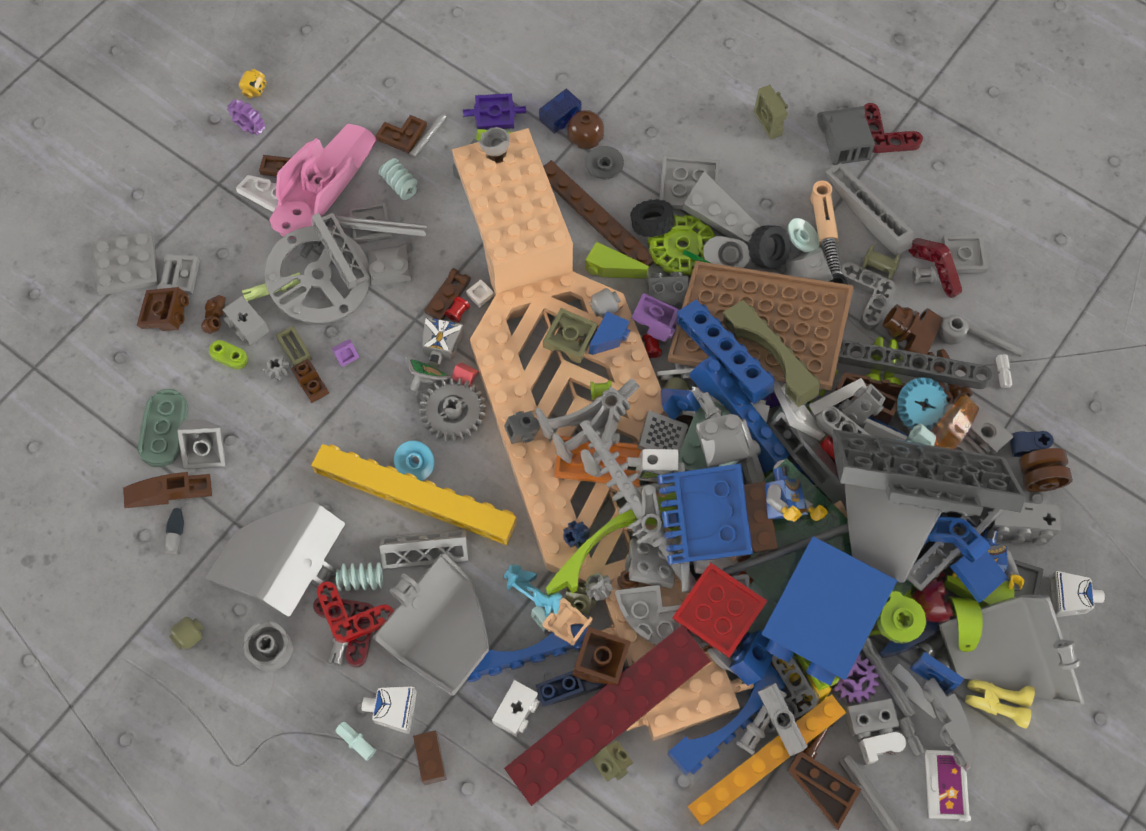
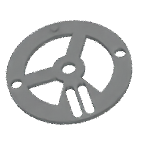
(294, 308)

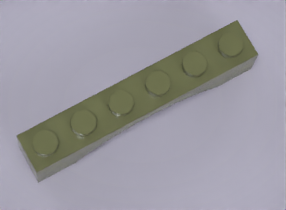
(746, 324)

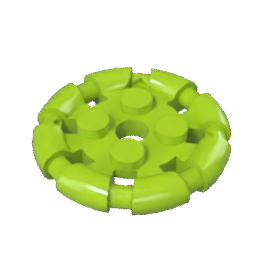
(673, 250)

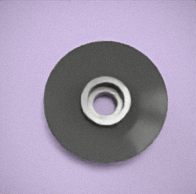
(604, 156)

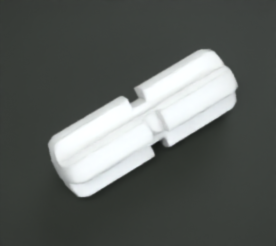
(1005, 375)

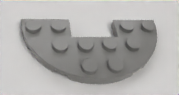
(648, 618)

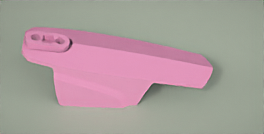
(317, 177)

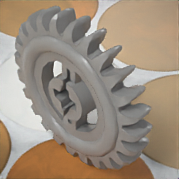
(450, 395)

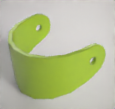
(969, 622)

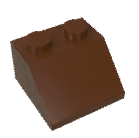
(601, 657)

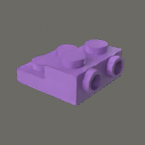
(657, 316)

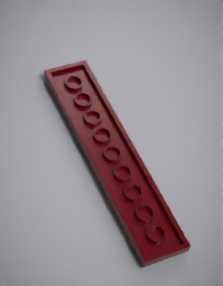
(607, 715)

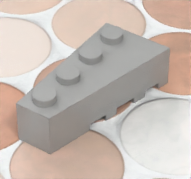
(719, 210)

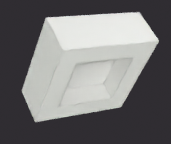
(480, 293)

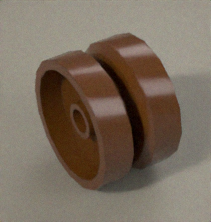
(1045, 470)

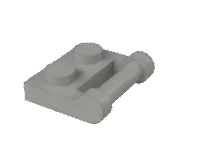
(184, 274)

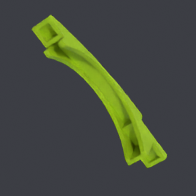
(569, 573)

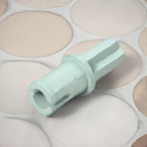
(355, 741)

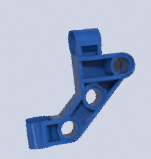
(970, 544)

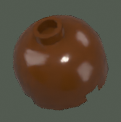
(585, 129)

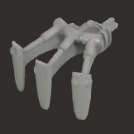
(599, 415)

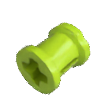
(598, 388)

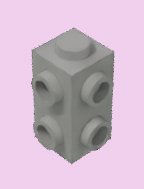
(865, 403)

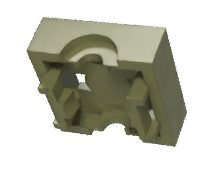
(771, 111)
(566, 340)

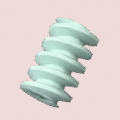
(398, 178)
(358, 577)

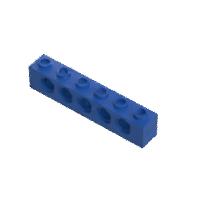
(753, 388)

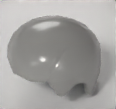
(494, 141)

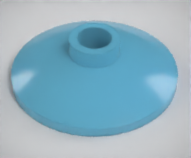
(405, 462)

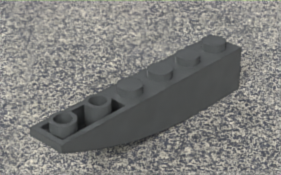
(811, 458)

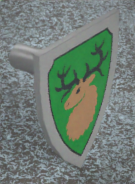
(424, 373)

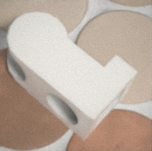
(888, 743)

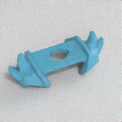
(521, 581)

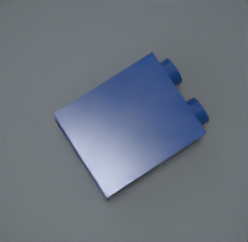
(827, 611)

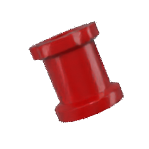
(457, 309)
(651, 346)

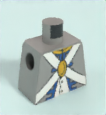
(441, 340)

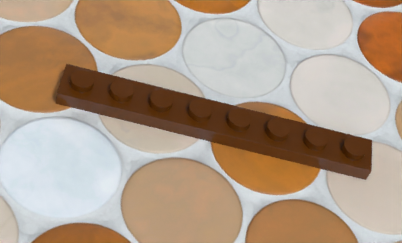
(596, 215)

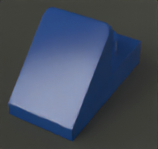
(677, 400)

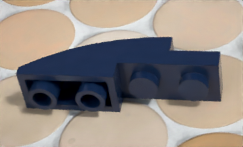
(565, 688)

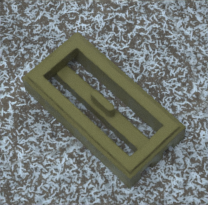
(300, 358)

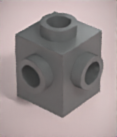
(522, 427)

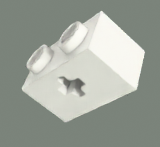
(516, 695)

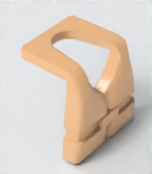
(561, 622)

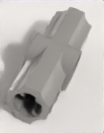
(751, 466)
(789, 732)

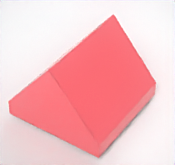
(465, 373)

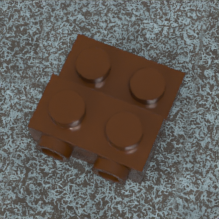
(163, 309)

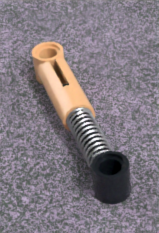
(827, 228)

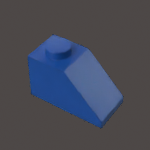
(609, 334)

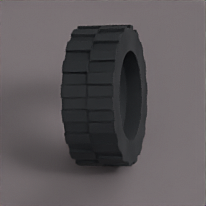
(653, 227)
(757, 247)

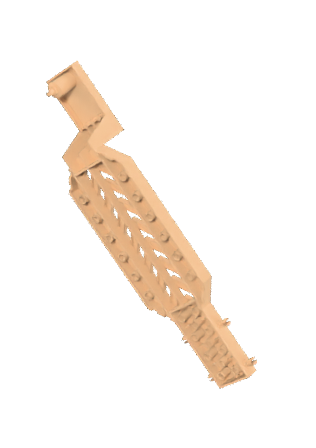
(532, 275)

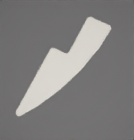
(914, 690)

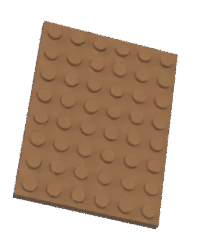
(802, 311)

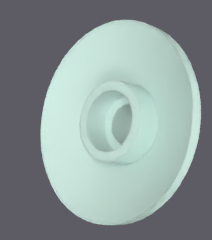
(803, 235)

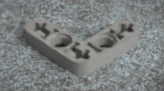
(874, 288)

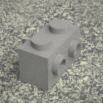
(871, 718)

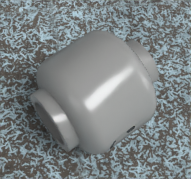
(604, 302)
(953, 329)

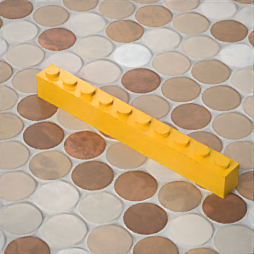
(415, 494)

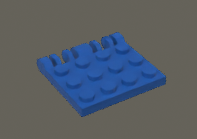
(709, 514)

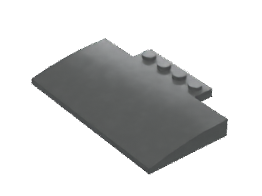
(927, 474)

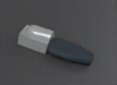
(173, 532)

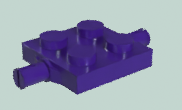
(494, 111)

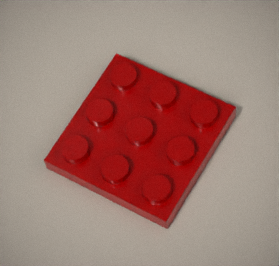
(719, 610)

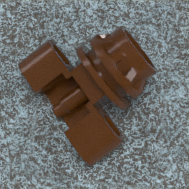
(915, 329)

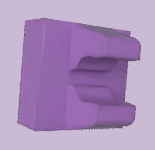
(345, 353)

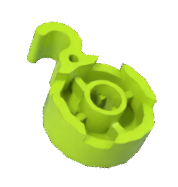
(909, 609)

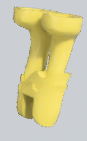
(991, 704)

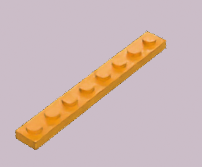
(763, 762)

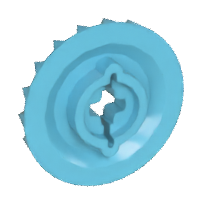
(922, 390)

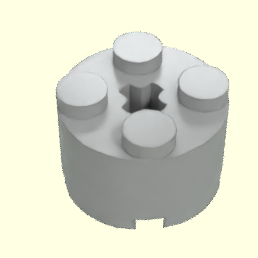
(274, 635)

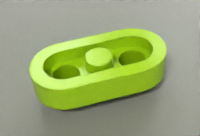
(227, 353)

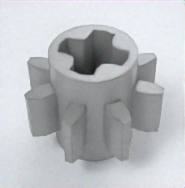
(276, 367)
(598, 586)

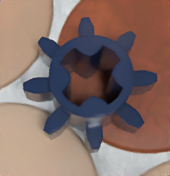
(576, 534)

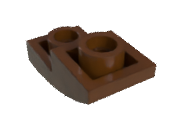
(310, 380)

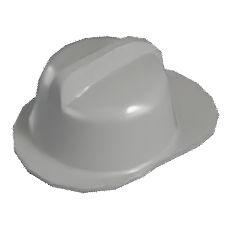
(726, 252)

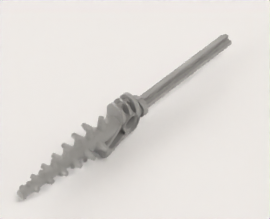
(643, 504)

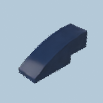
(894, 649)

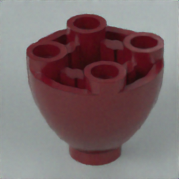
(933, 601)

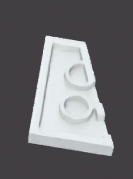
(260, 191)

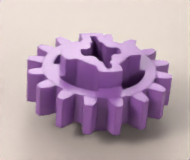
(246, 117)
(855, 688)

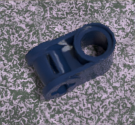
(1027, 442)

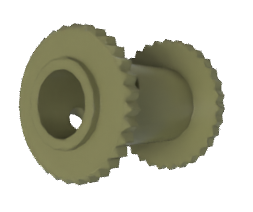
(881, 262)

